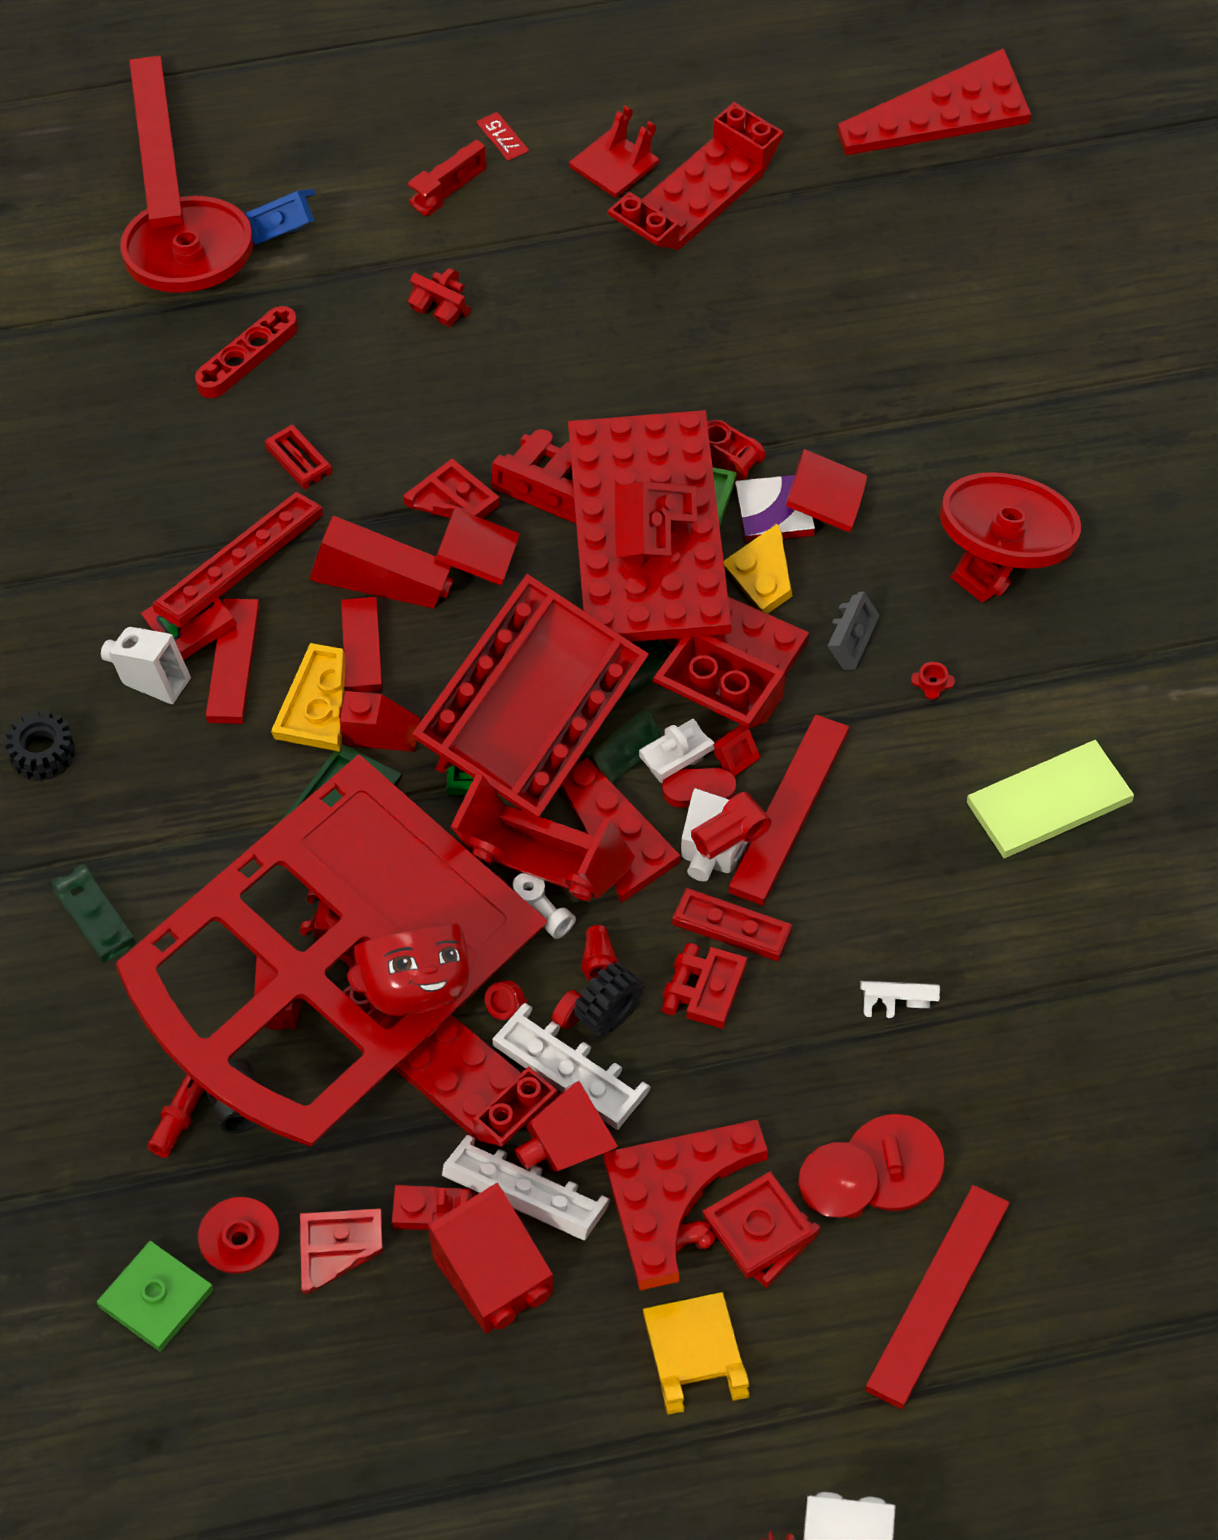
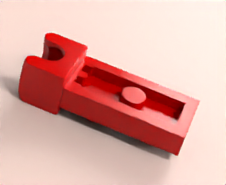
(447, 178)

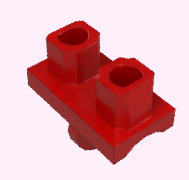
(441, 292)

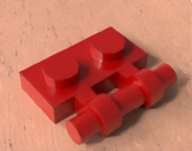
(715, 989)

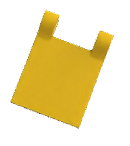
(693, 1344)

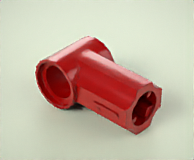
(738, 821)

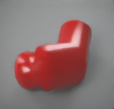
(695, 1232)

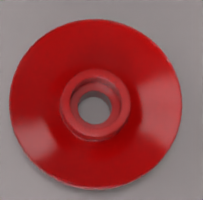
(236, 1219)

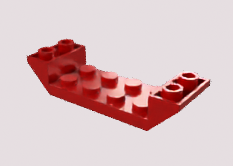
(705, 182)
(468, 1078)

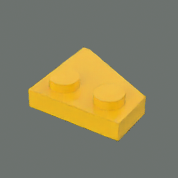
(762, 570)

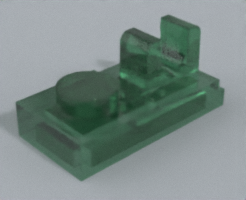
(622, 748)

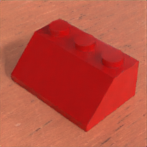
(723, 679)

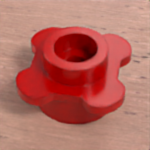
(933, 671)

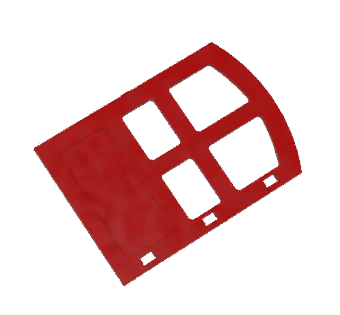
(383, 874)

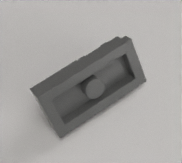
(853, 630)

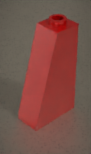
(379, 566)

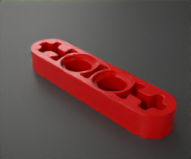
(243, 349)

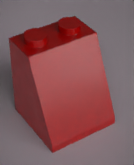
(490, 1259)

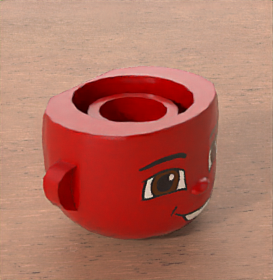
(413, 969)

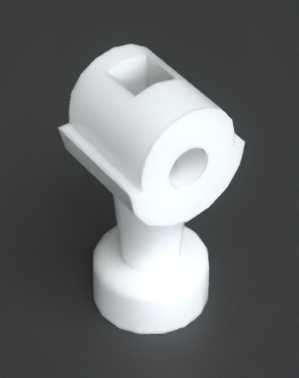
(533, 892)

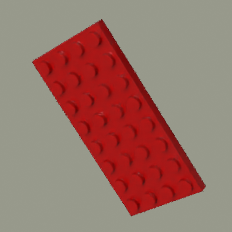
(648, 594)

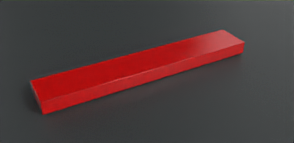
(237, 559)
(789, 810)
(937, 1297)

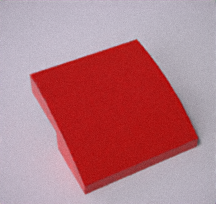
(826, 490)
(477, 546)

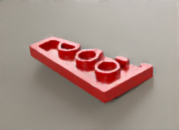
(595, 797)

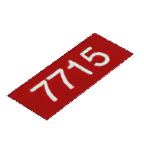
(502, 136)

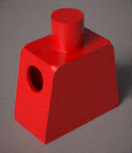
(565, 1132)

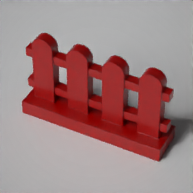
(532, 484)

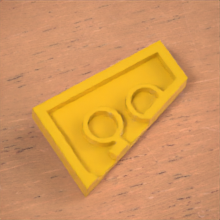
(314, 700)

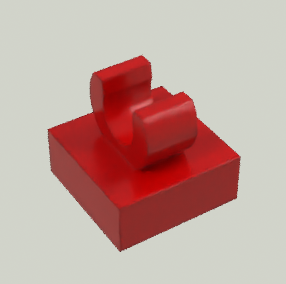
(736, 750)

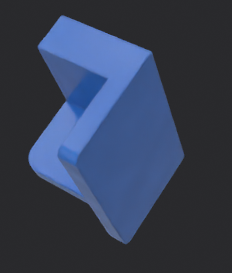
(280, 216)

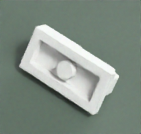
(916, 994)

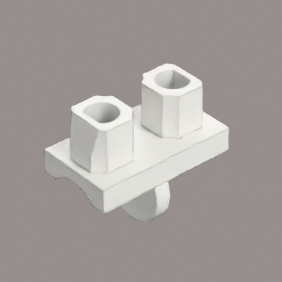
(676, 749)

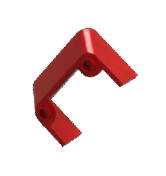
(539, 846)

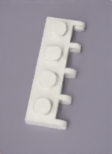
(562, 1066)
(525, 1189)

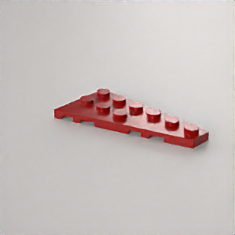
(957, 104)

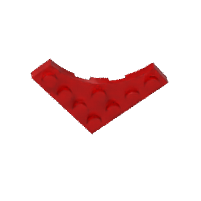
(661, 1184)

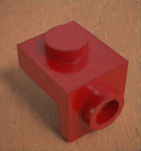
(981, 577)

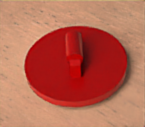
(906, 1160)

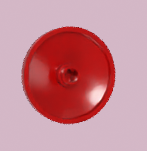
(191, 255)
(1010, 520)

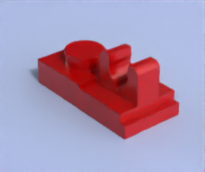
(421, 1205)

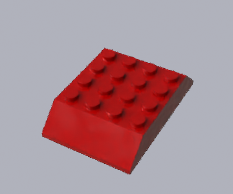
(531, 696)

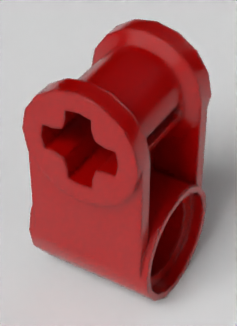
(731, 450)

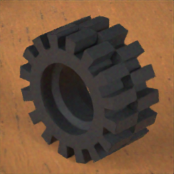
(34, 729)
(609, 999)

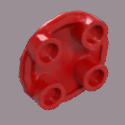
(838, 1180)

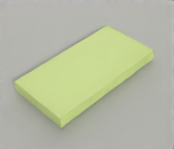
(1049, 798)

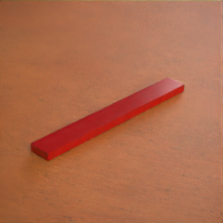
(156, 142)

